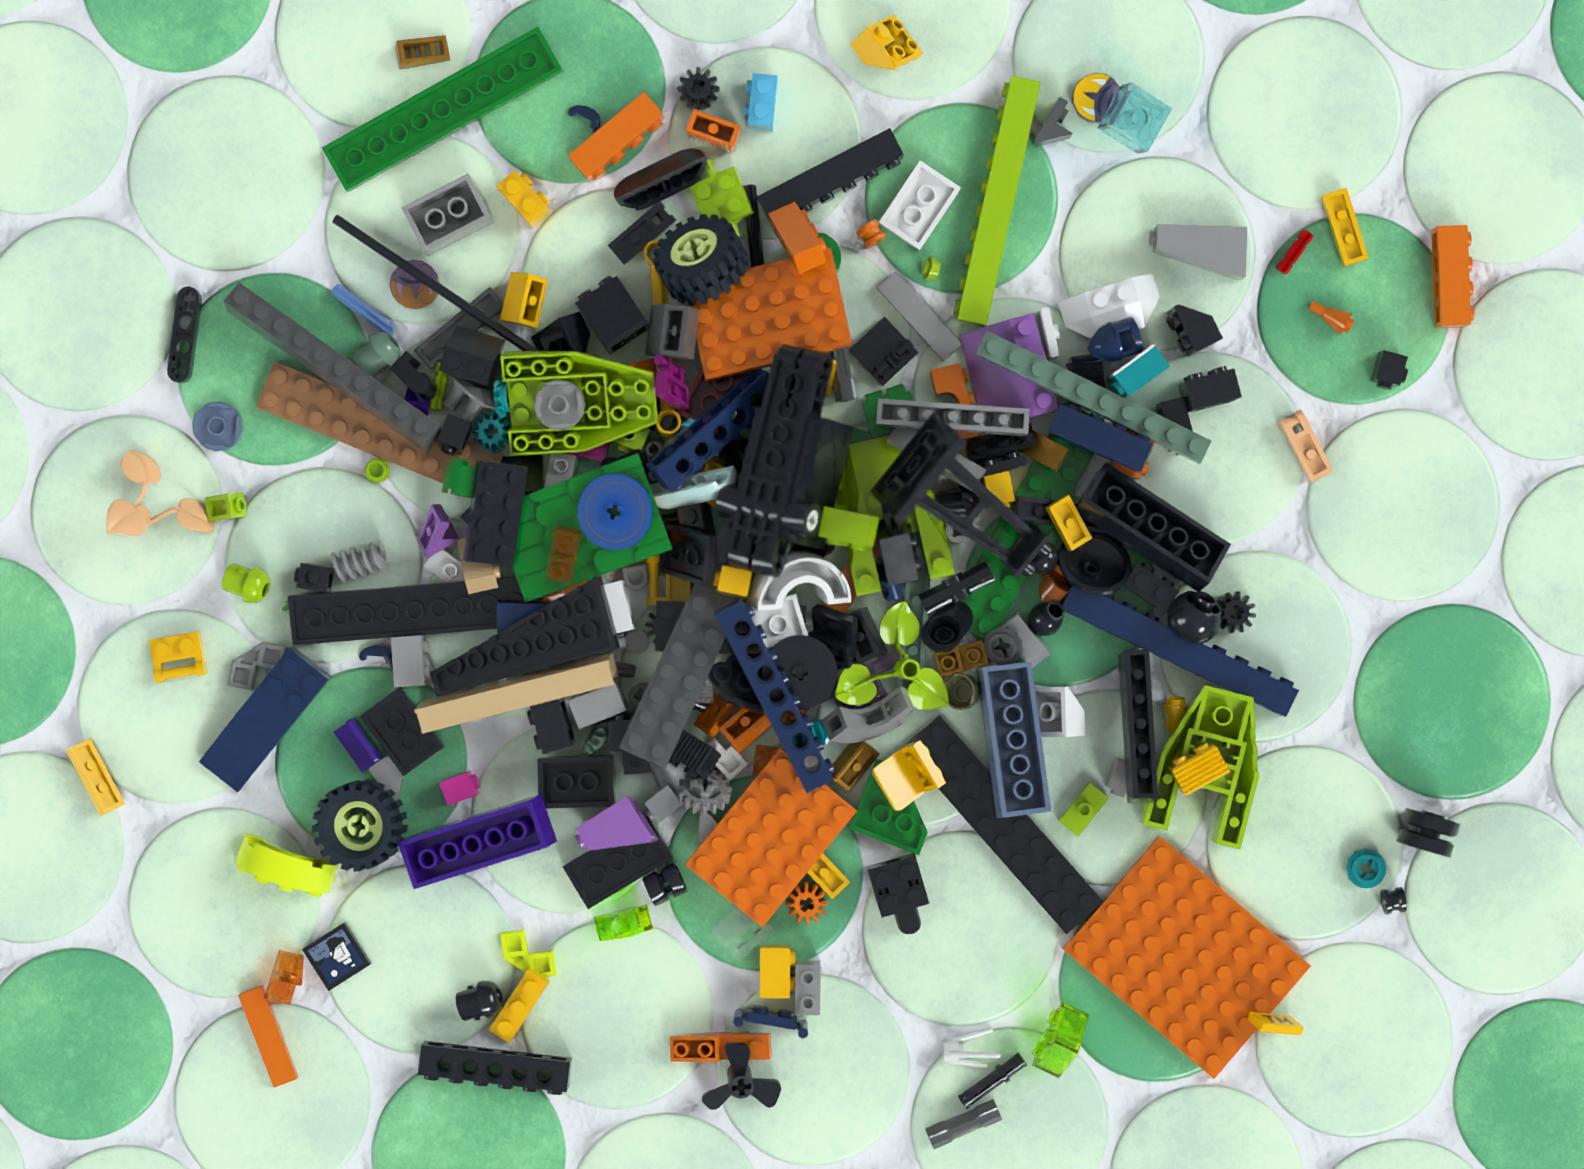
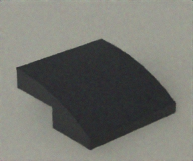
(837, 632)

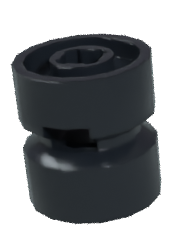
(656, 888)

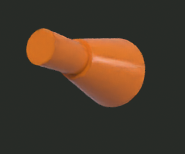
(1337, 319)

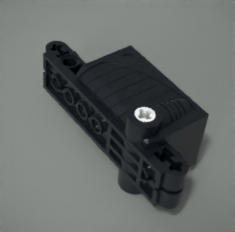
(788, 466)

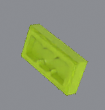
(1083, 809)

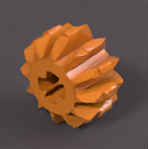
(809, 911)

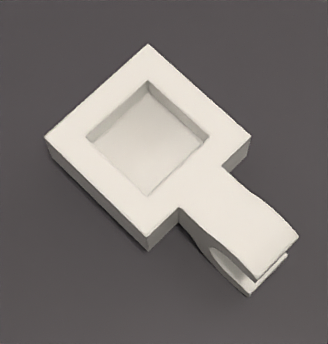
(730, 762)

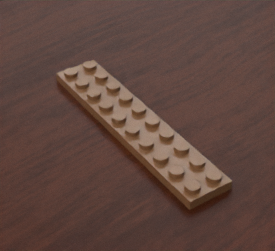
(333, 414)

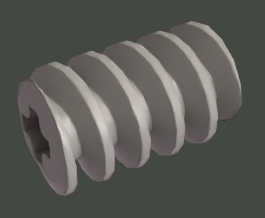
(360, 562)

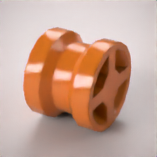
(871, 234)

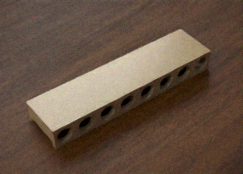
(517, 692)

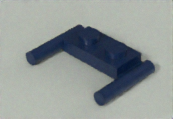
(761, 1015)

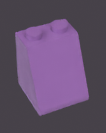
(616, 827)

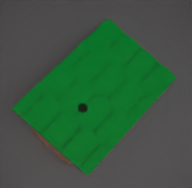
(559, 507)

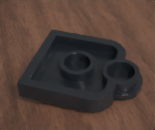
(734, 685)

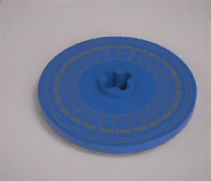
(597, 519)

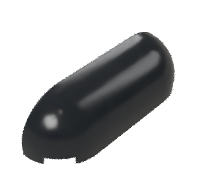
(661, 179)

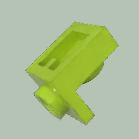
(225, 506)

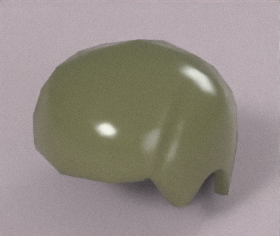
(962, 691)

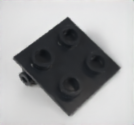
(883, 351)

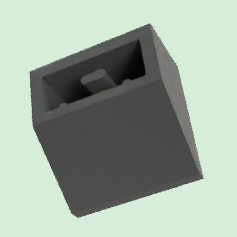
(672, 331)

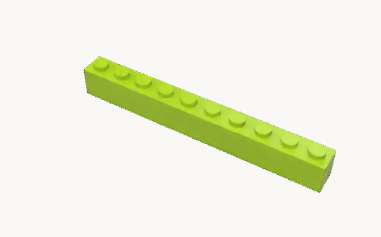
(998, 201)

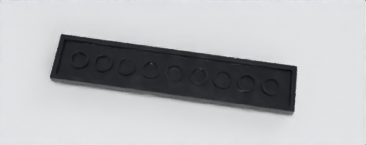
(396, 611)
(1014, 838)

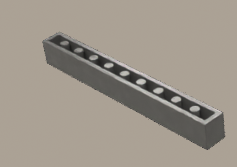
(332, 367)

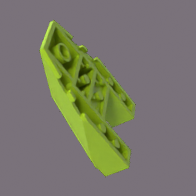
(864, 467)
(1229, 724)

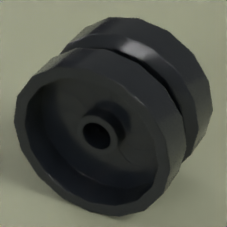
(1428, 832)

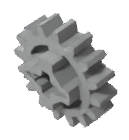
(704, 794)

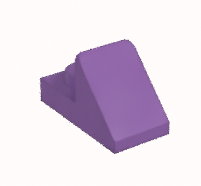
(436, 532)

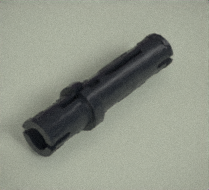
(991, 1081)

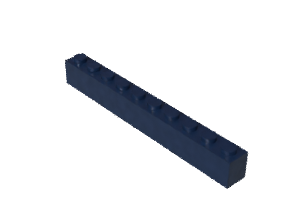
(1196, 658)

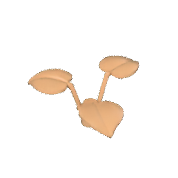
(133, 520)

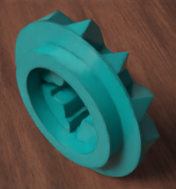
(501, 397)
(1376, 864)

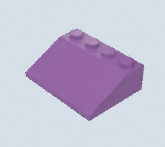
(999, 386)

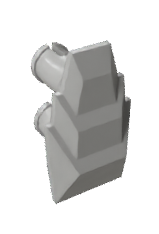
(478, 398)

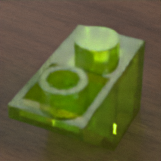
(623, 923)

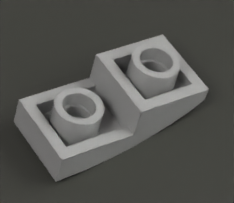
(1033, 648)

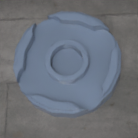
(217, 426)

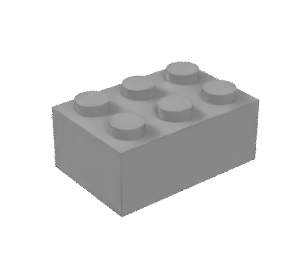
(447, 214)

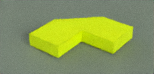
(516, 952)

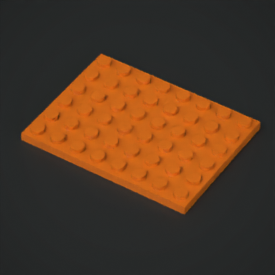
(1186, 956)

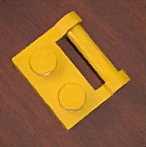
(676, 588)
(177, 648)

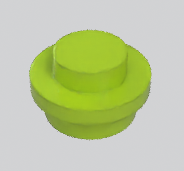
(930, 269)
(377, 470)

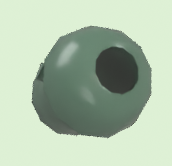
(377, 353)

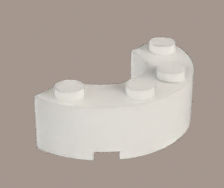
(799, 567)

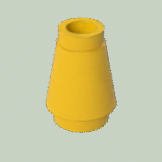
(1174, 711)

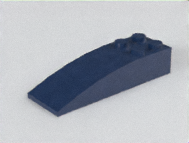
(265, 718)

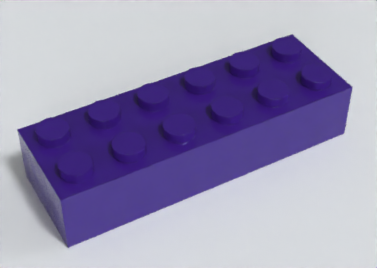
(477, 841)

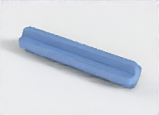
(362, 309)

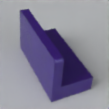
(358, 744)

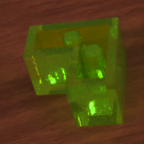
(1061, 1040)

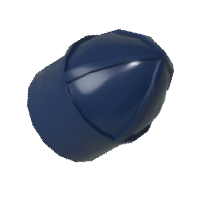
(1116, 340)

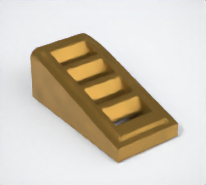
(411, 44)

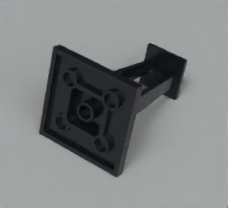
(917, 470)

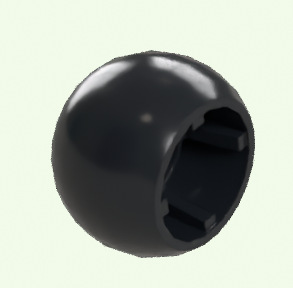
(1195, 617)

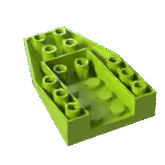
(615, 396)

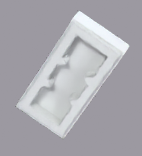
(1049, 333)
(445, 566)

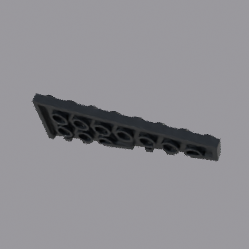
(558, 633)

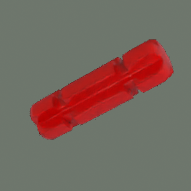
(1294, 252)

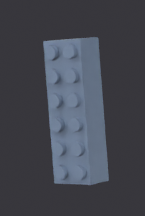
(1013, 740)

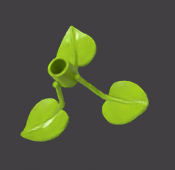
(927, 689)

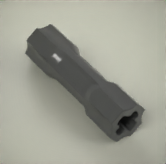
(843, 381)
(979, 1117)

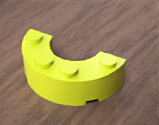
(284, 867)

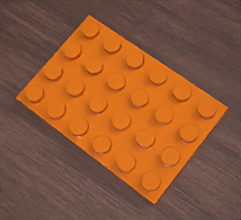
(769, 310)
(769, 839)

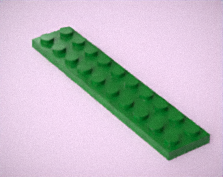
(442, 109)
(993, 600)

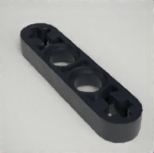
(188, 335)

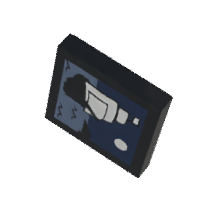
(336, 956)

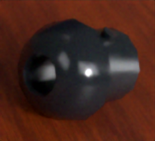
(958, 500)
(479, 1001)

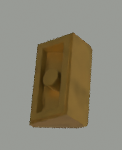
(853, 764)

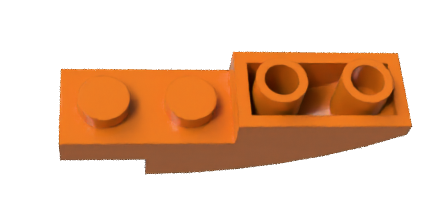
(710, 1046)

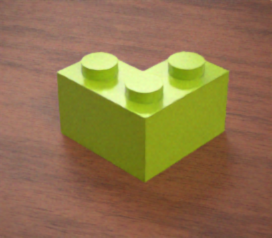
(847, 527)

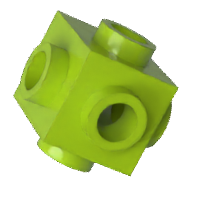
(638, 441)

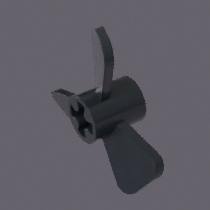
(764, 1090)

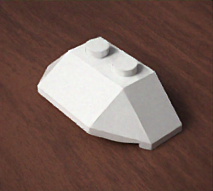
(1111, 303)

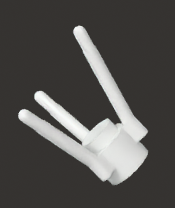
(955, 1052)

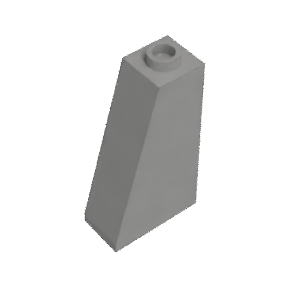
(1206, 247)

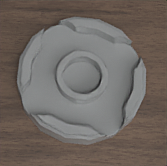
(559, 404)

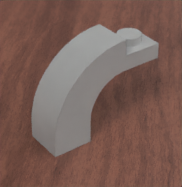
(867, 723)

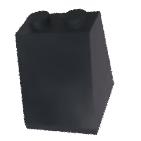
(612, 314)

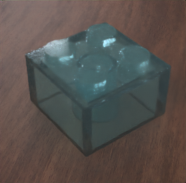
(1134, 118)

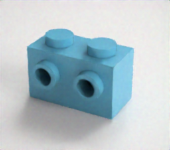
(762, 101)

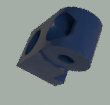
(890, 592)

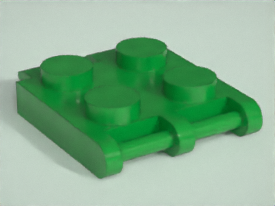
(870, 408)

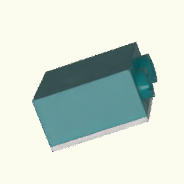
(1137, 372)

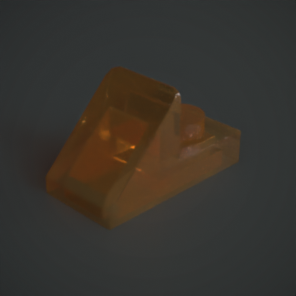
(284, 977)

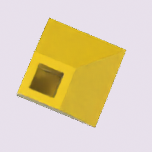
(886, 44)

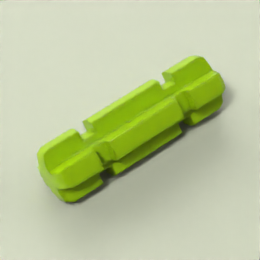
(441, 381)

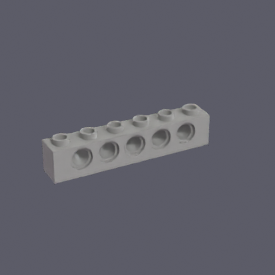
(958, 416)

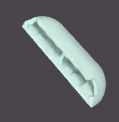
(697, 488)

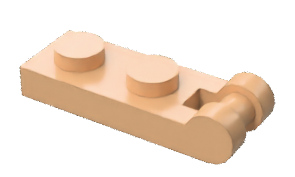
(1305, 446)

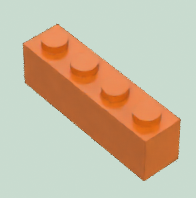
(616, 137)
(1451, 276)

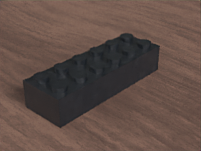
(1152, 527)

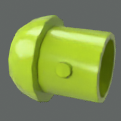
(246, 582)

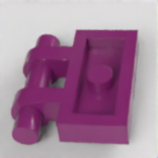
(670, 383)

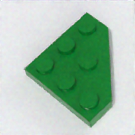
(880, 821)

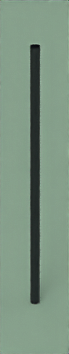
(433, 284)

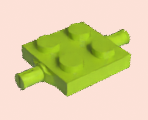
(722, 195)

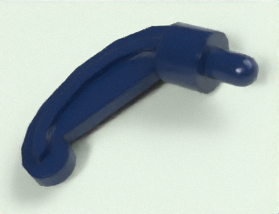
(588, 113)
(377, 650)

